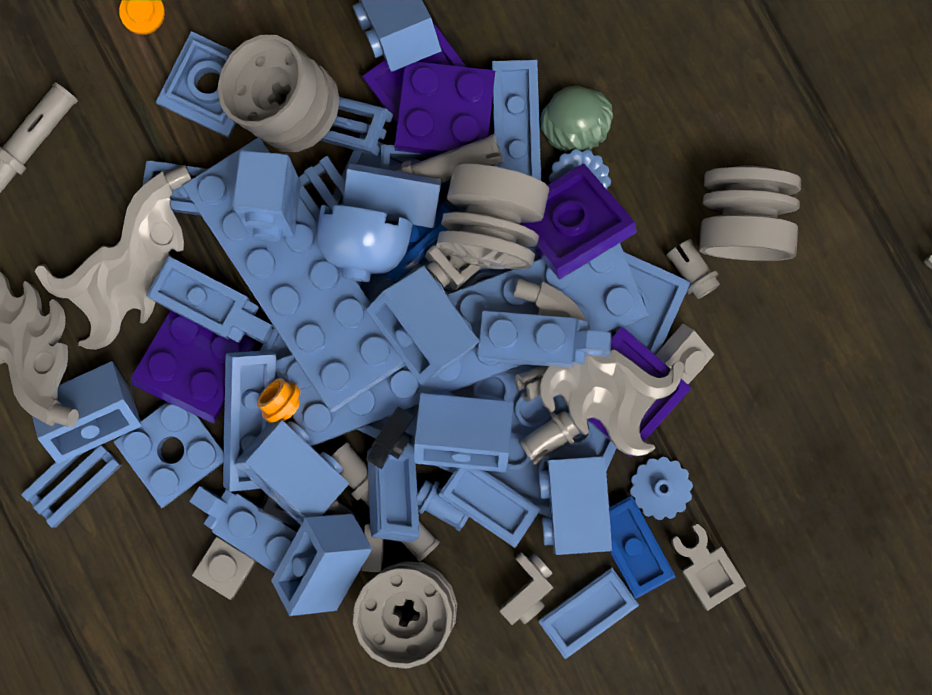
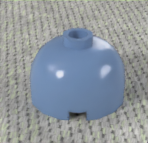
(361, 241)

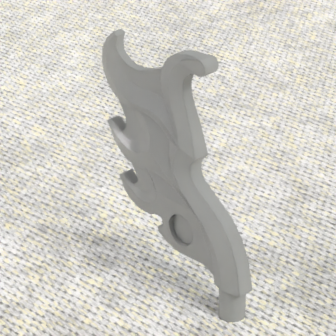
(122, 274)
(33, 353)
(603, 387)

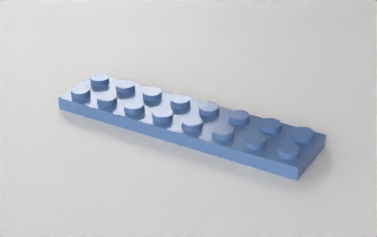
(600, 289)

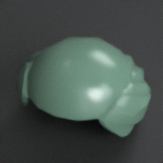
(576, 119)

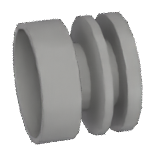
(278, 93)
(494, 207)
(750, 209)
(382, 626)

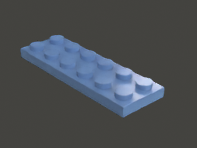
(300, 292)

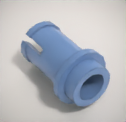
(430, 501)

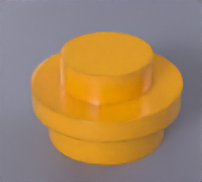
(142, 15)
(279, 400)

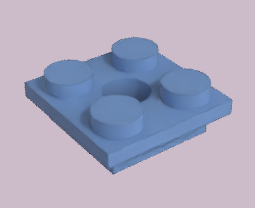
(181, 88)
(143, 452)

